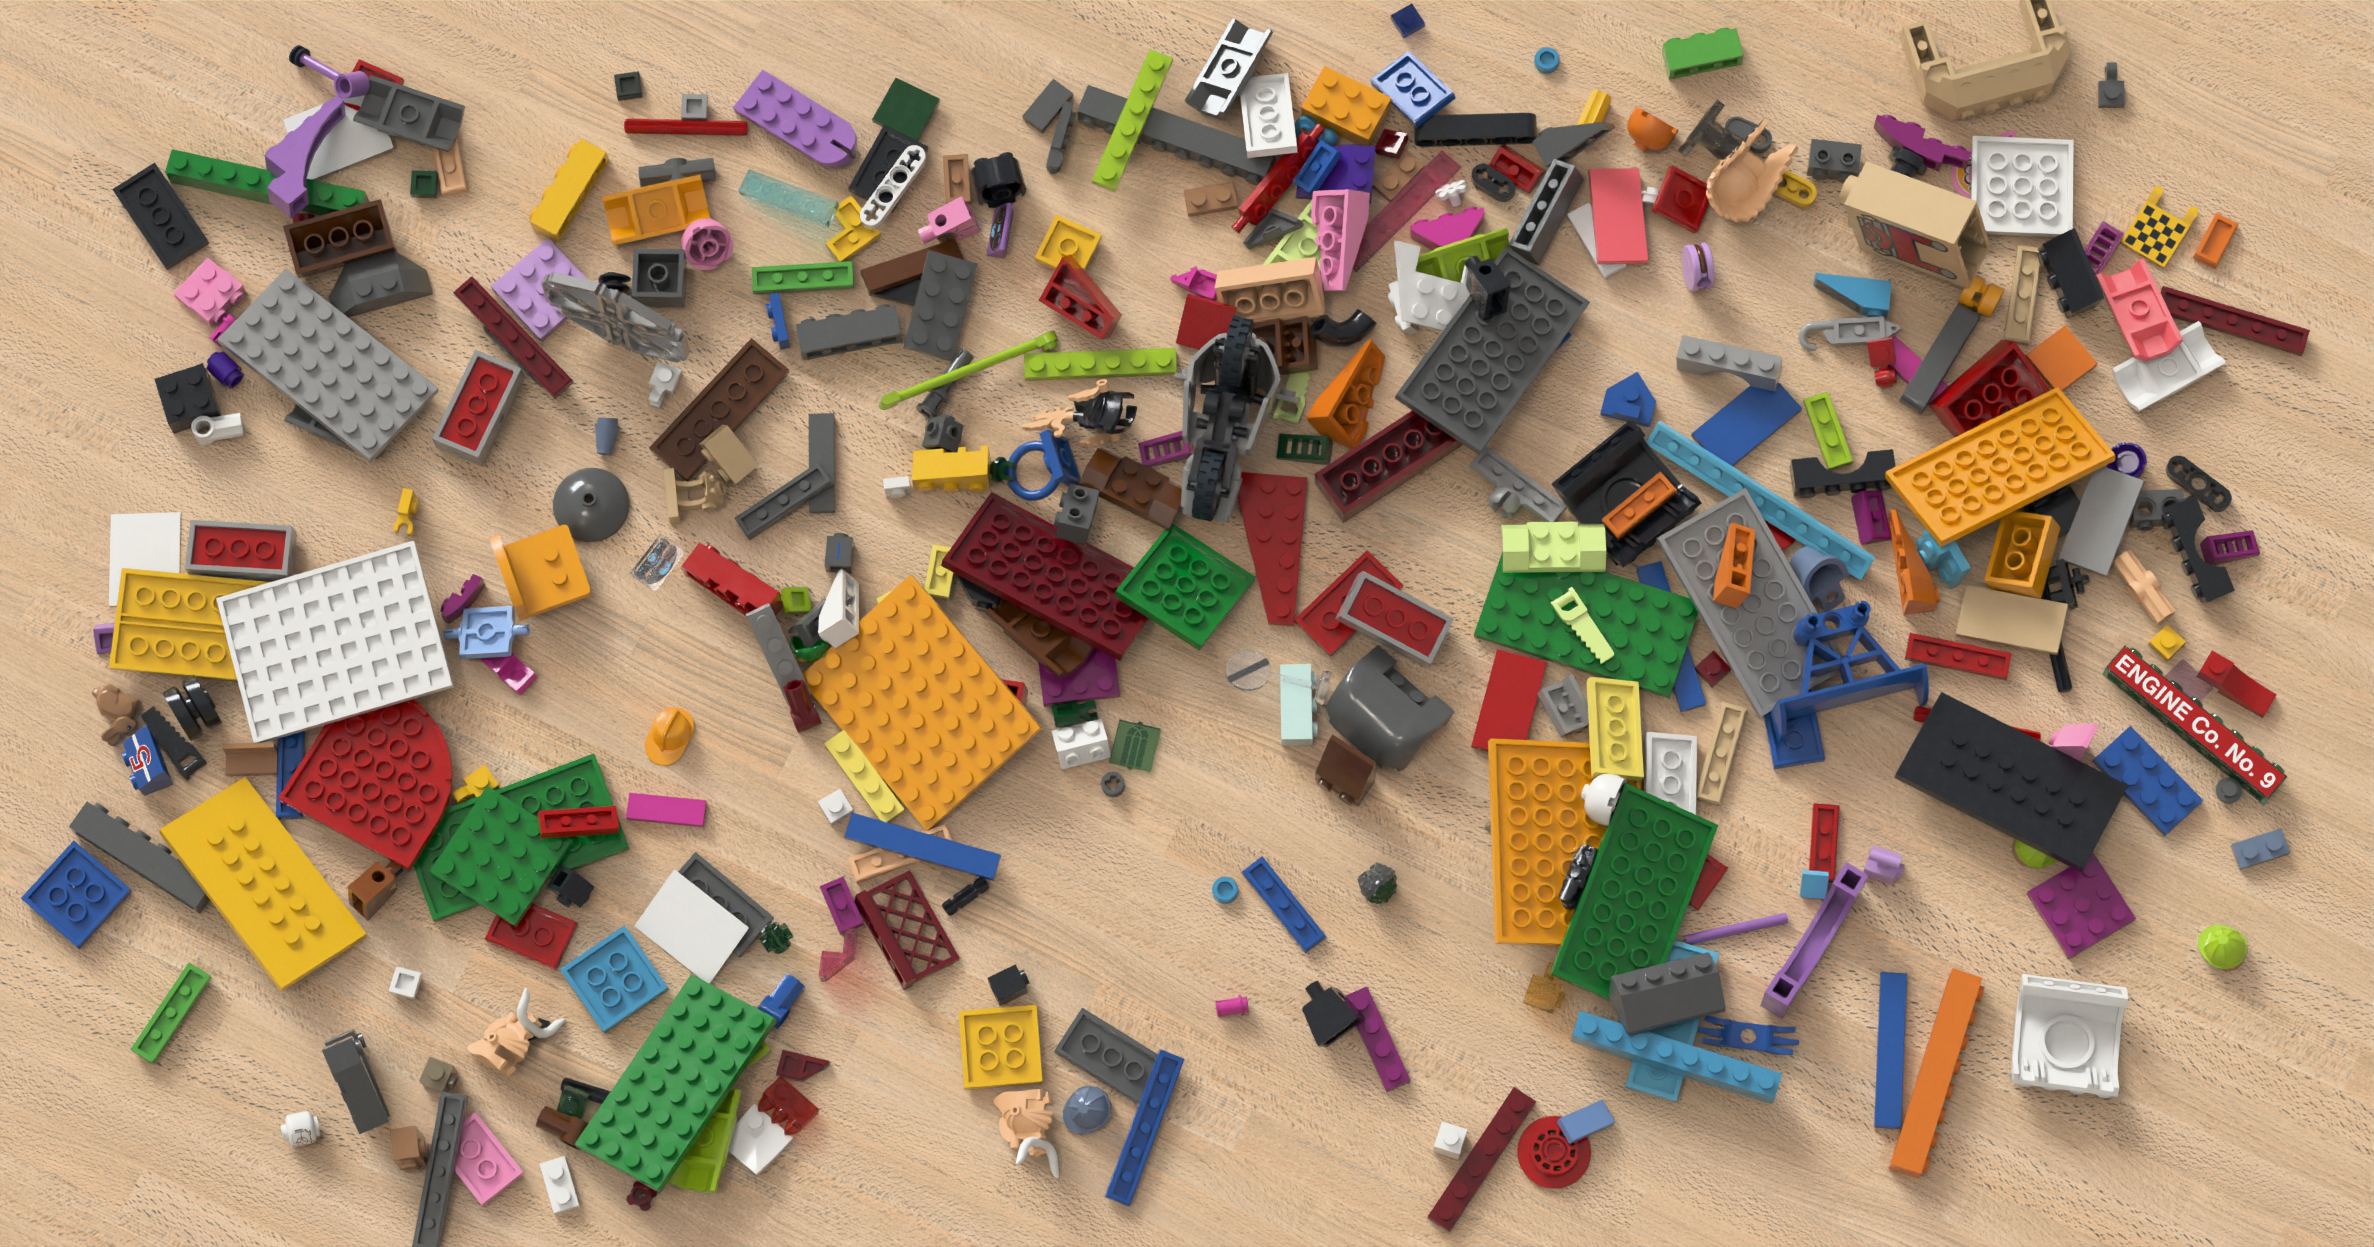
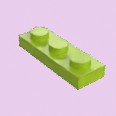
(1828, 431)

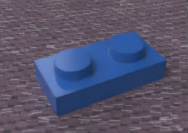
(1317, 167)
(775, 311)

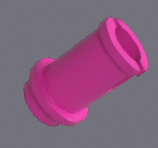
(224, 325)
(1232, 1006)

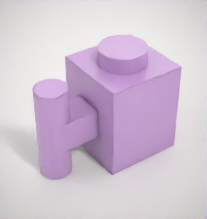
(1883, 865)

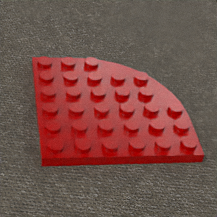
(377, 780)

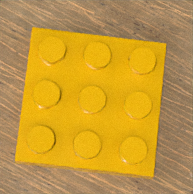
(1000, 1047)

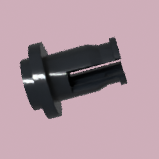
(1907, 162)

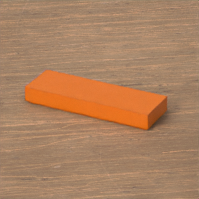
(1639, 505)

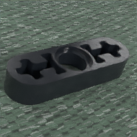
(2198, 473)

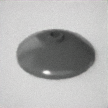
(596, 519)

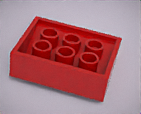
(1988, 389)

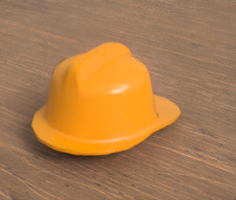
(669, 736)

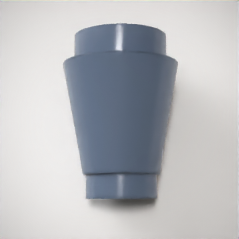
(606, 433)

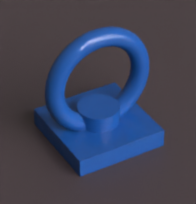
(1058, 460)

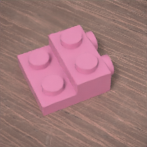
(210, 292)

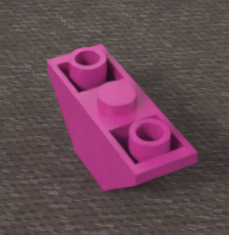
(1447, 228)

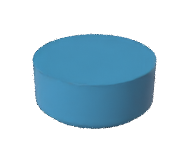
(1546, 60)
(1225, 890)

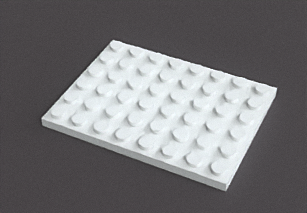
(334, 642)

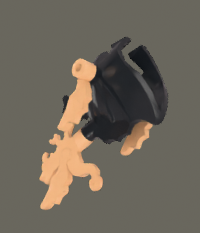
(1091, 413)

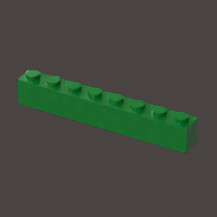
(252, 182)

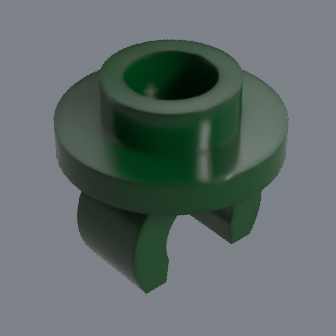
(999, 468)

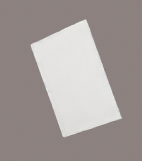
(345, 143)
(143, 543)
(691, 926)

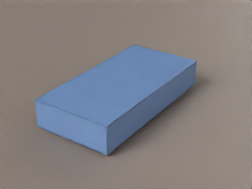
(1585, 1122)

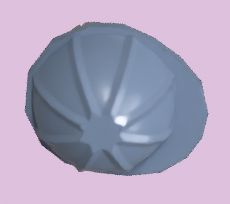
(1087, 1110)

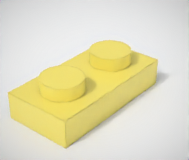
(938, 578)

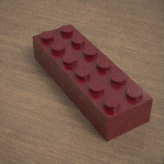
(1383, 464)

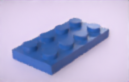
(2151, 782)

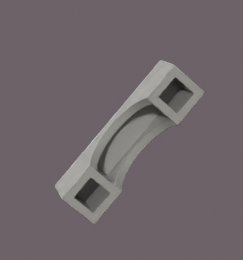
(1704, 356)

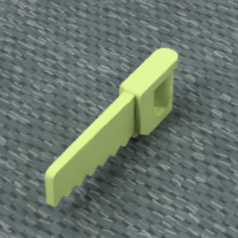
(1298, 383)
(1583, 625)

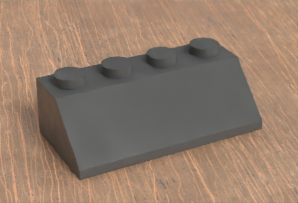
(1667, 993)

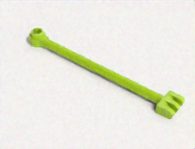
(1046, 341)

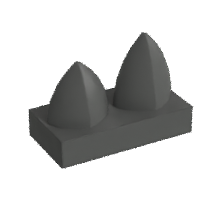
(808, 626)

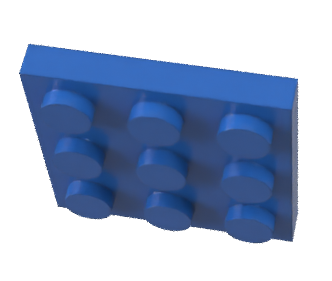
(76, 894)

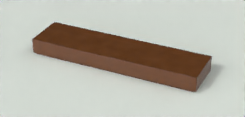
(904, 268)

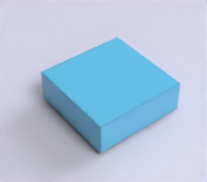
(1814, 884)

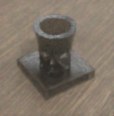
(1712, 135)

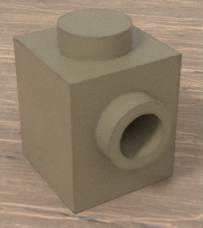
(439, 1076)

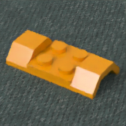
(655, 209)

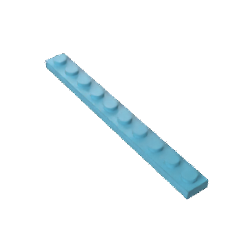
(1770, 505)

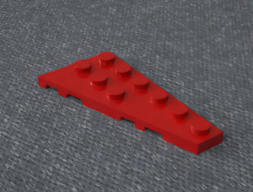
(1274, 528)

